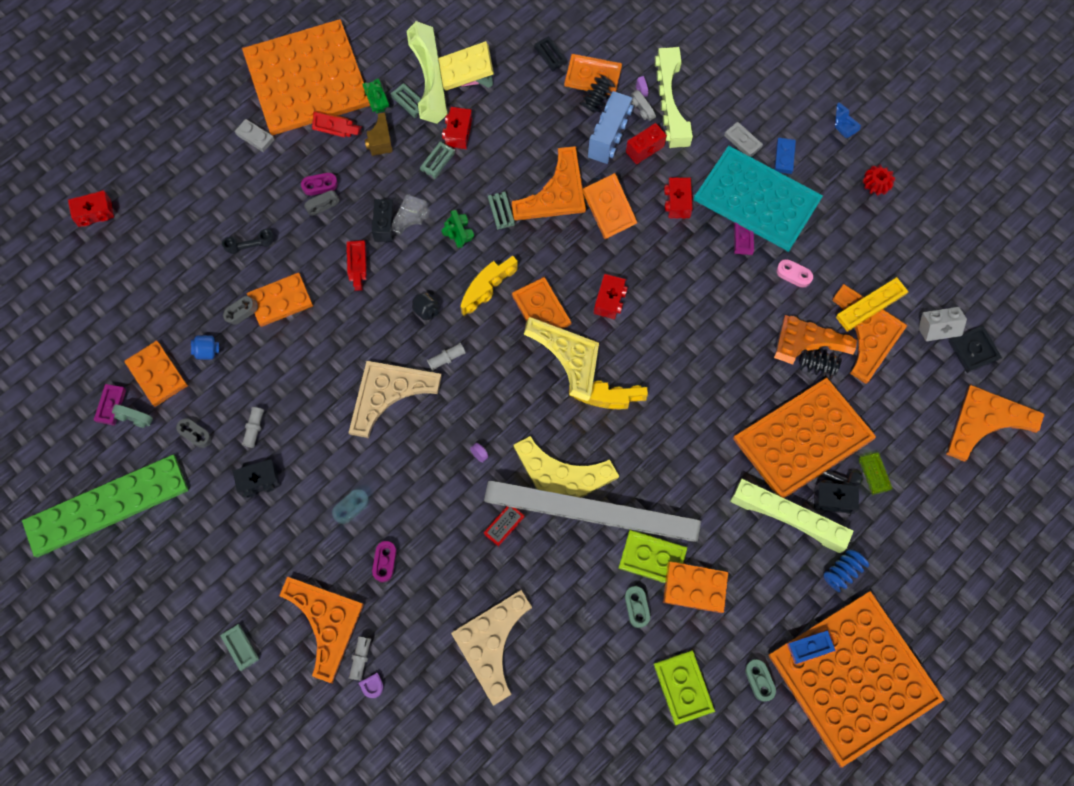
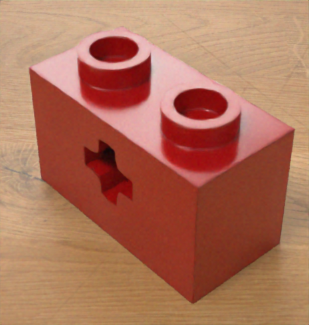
(458, 127)
(646, 143)
(679, 198)
(91, 208)
(609, 287)

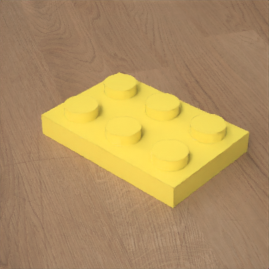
(465, 66)

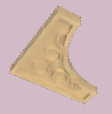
(384, 386)
(484, 642)

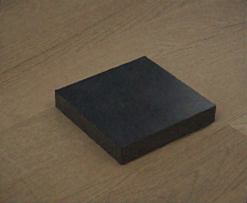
(975, 349)

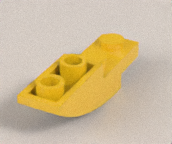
(482, 286)
(616, 397)

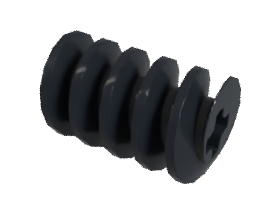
(597, 94)
(819, 363)

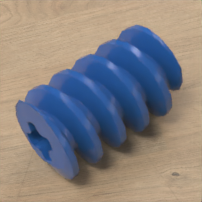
(844, 569)

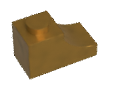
(378, 138)

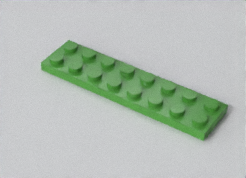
(104, 506)

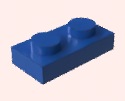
(784, 155)
(811, 647)

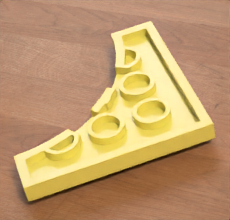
(574, 352)
(559, 477)

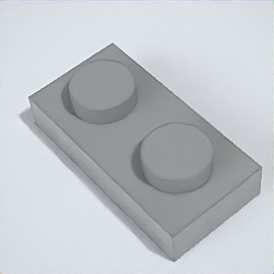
(254, 135)
(743, 139)

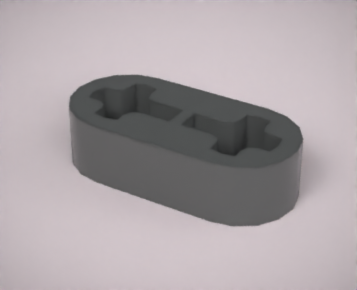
(321, 203)
(240, 310)
(192, 436)

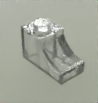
(411, 212)

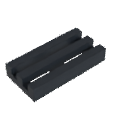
(557, 64)

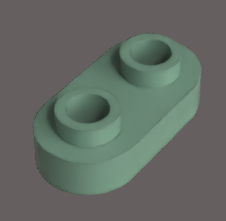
(139, 419)
(637, 607)
(760, 680)

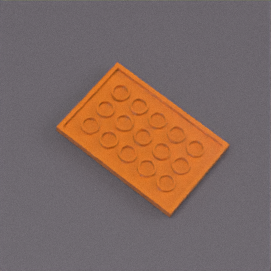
(804, 438)

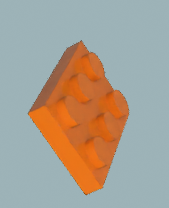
(584, 69)
(609, 206)
(280, 299)
(540, 303)
(155, 373)
(695, 587)

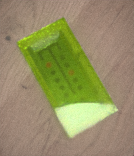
(875, 473)

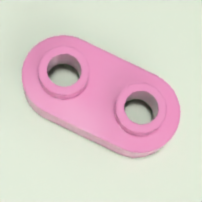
(793, 275)

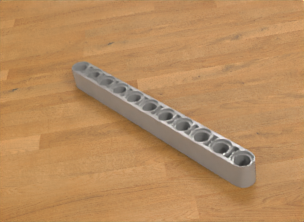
(592, 511)

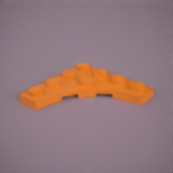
(559, 196)
(800, 335)
(874, 335)
(984, 414)
(331, 620)

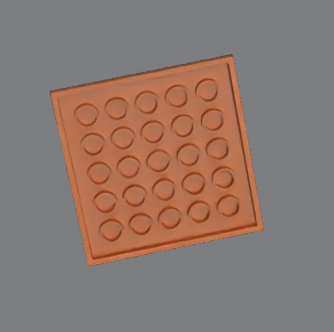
(305, 75)
(863, 686)

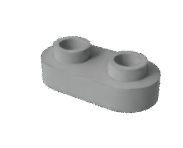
(645, 109)

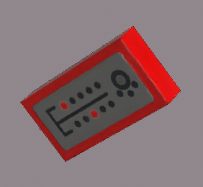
(504, 525)

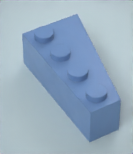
(609, 129)

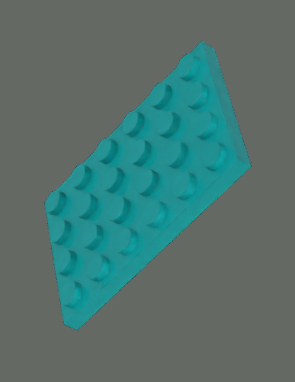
(758, 198)

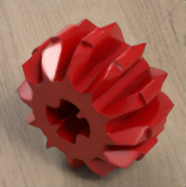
(878, 180)

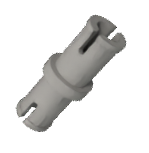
(446, 356)
(252, 427)
(359, 658)

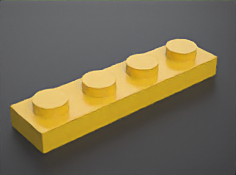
(871, 304)

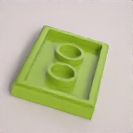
(650, 556)
(683, 688)

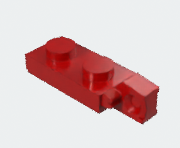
(334, 125)
(356, 263)

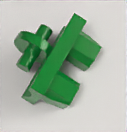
(376, 96)
(455, 230)

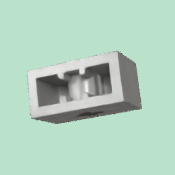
(942, 324)

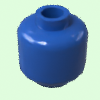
(204, 347)

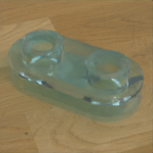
(349, 505)

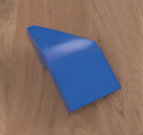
(844, 123)

